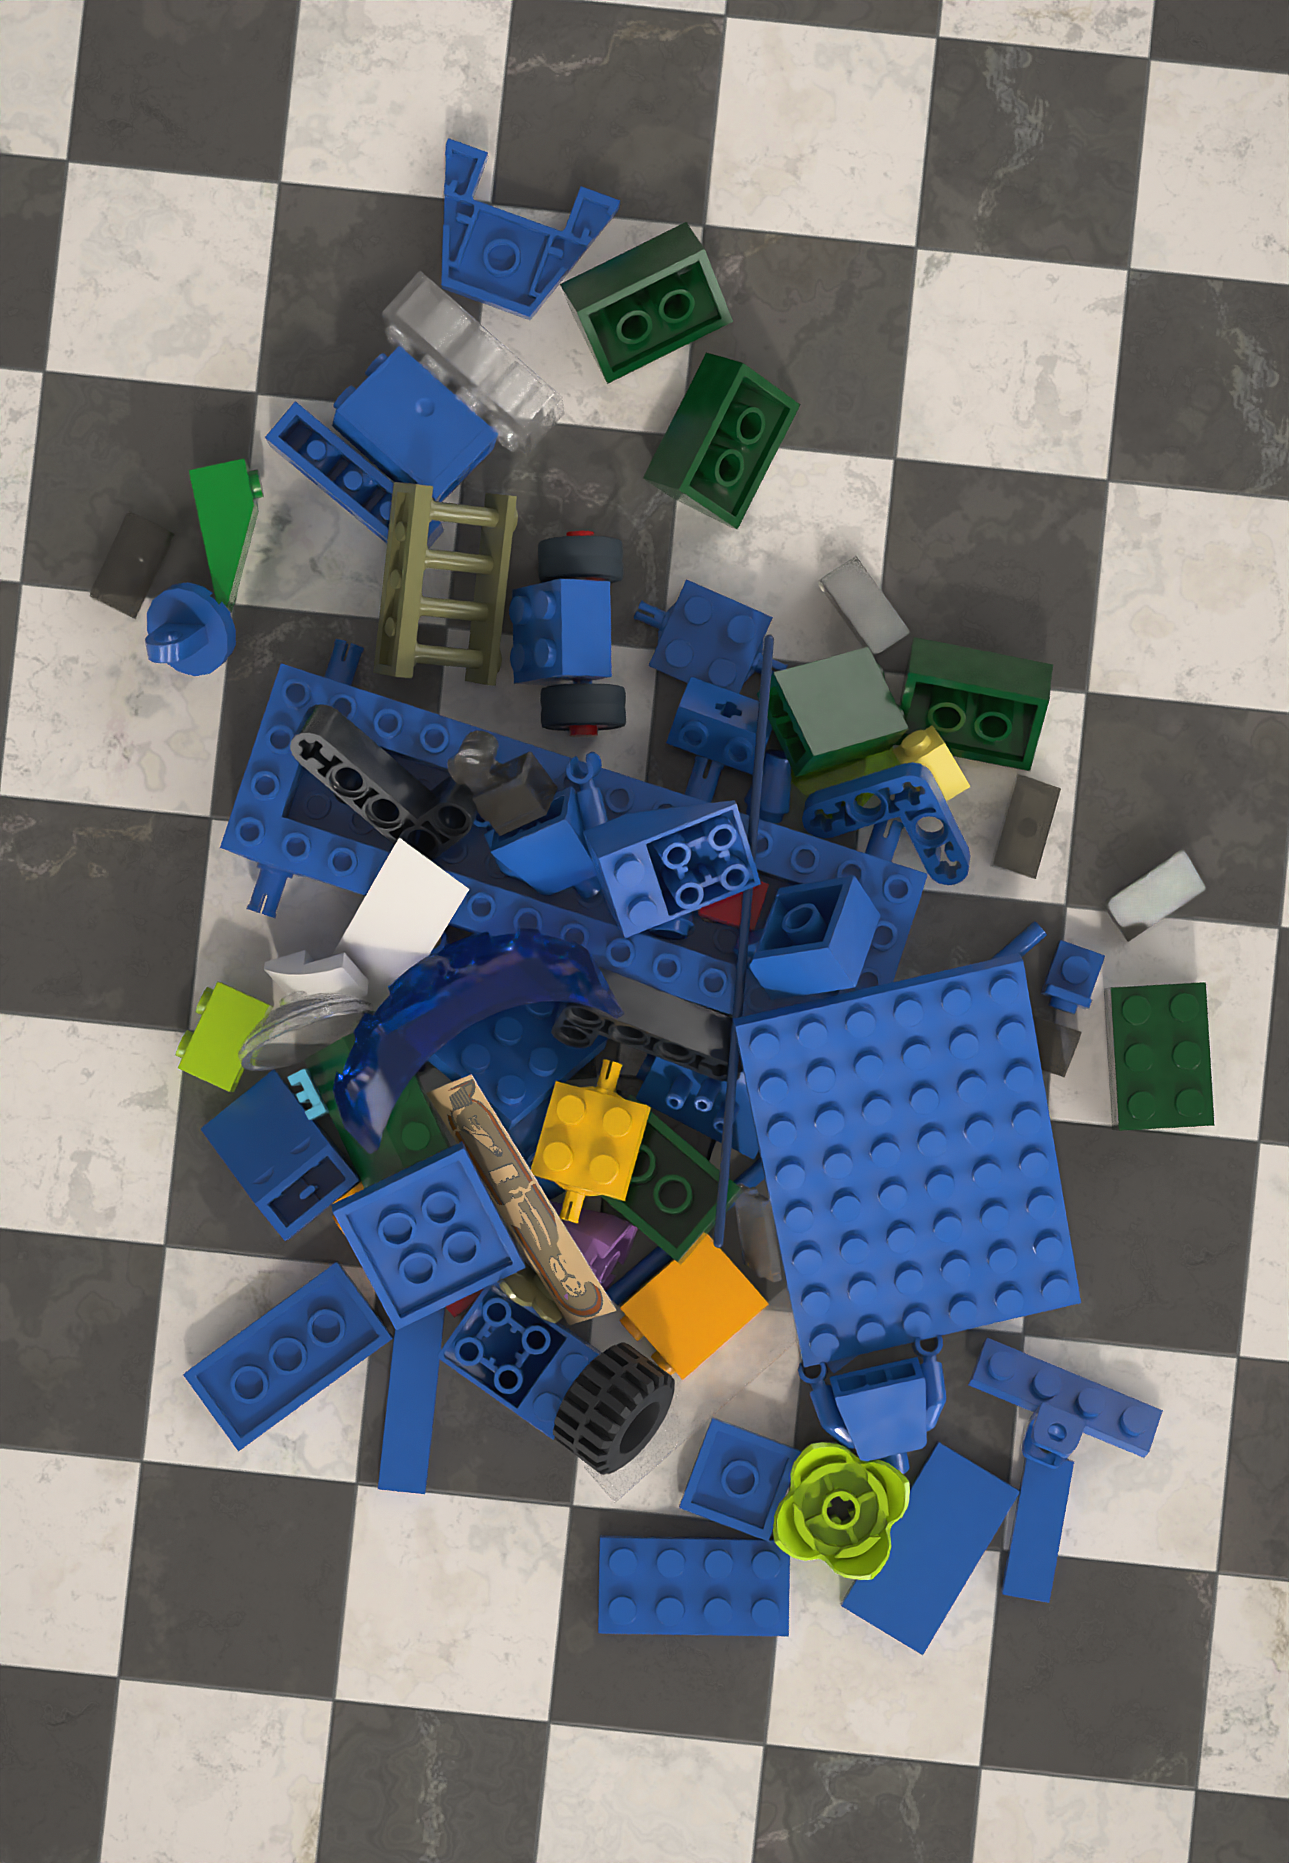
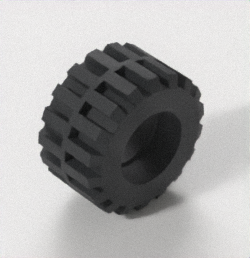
(613, 1408)

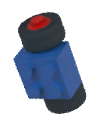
(566, 633)

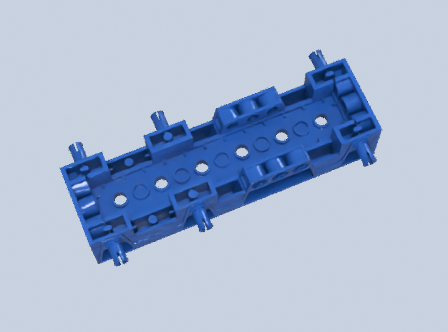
(300, 829)

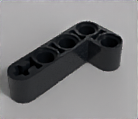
(380, 786)
(653, 1024)

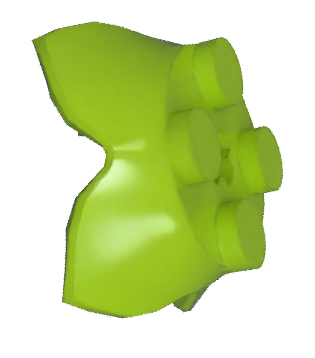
(851, 1546)

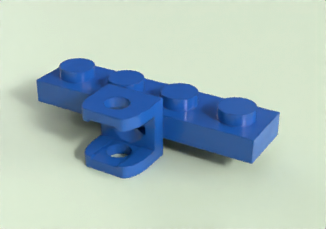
(1062, 1405)

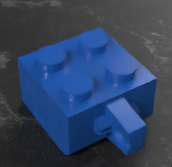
(813, 938)

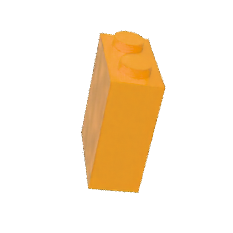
(691, 1308)

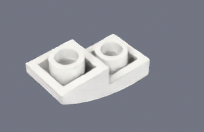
(331, 974)

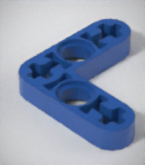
(907, 805)

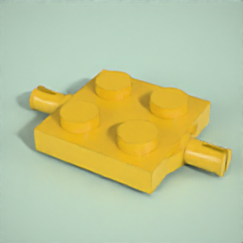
(590, 1141)

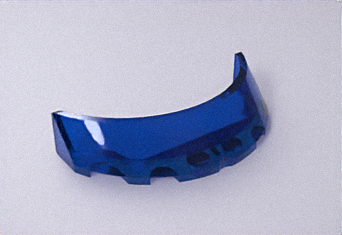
(444, 998)

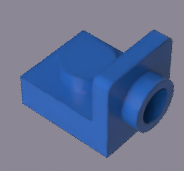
(1072, 977)

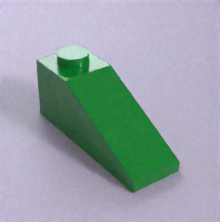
(227, 517)

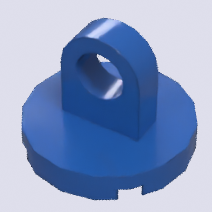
(189, 630)

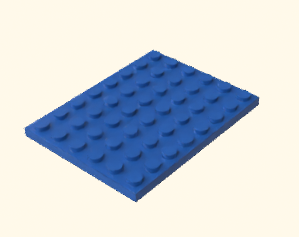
(909, 1159)

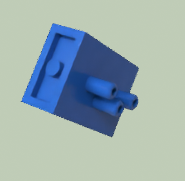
(413, 425)
(697, 1101)

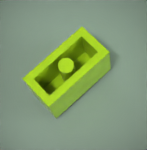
(215, 1044)

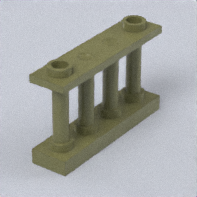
(403, 579)

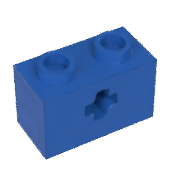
(717, 725)

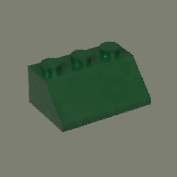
(647, 302)
(722, 440)
(977, 701)
(409, 1134)

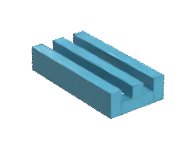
(309, 1094)

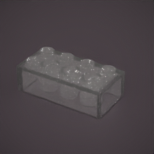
(472, 364)

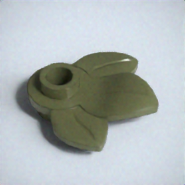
(528, 1290)

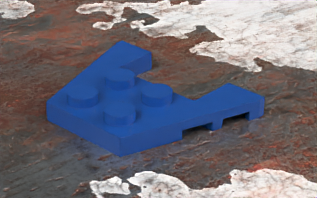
(501, 254)

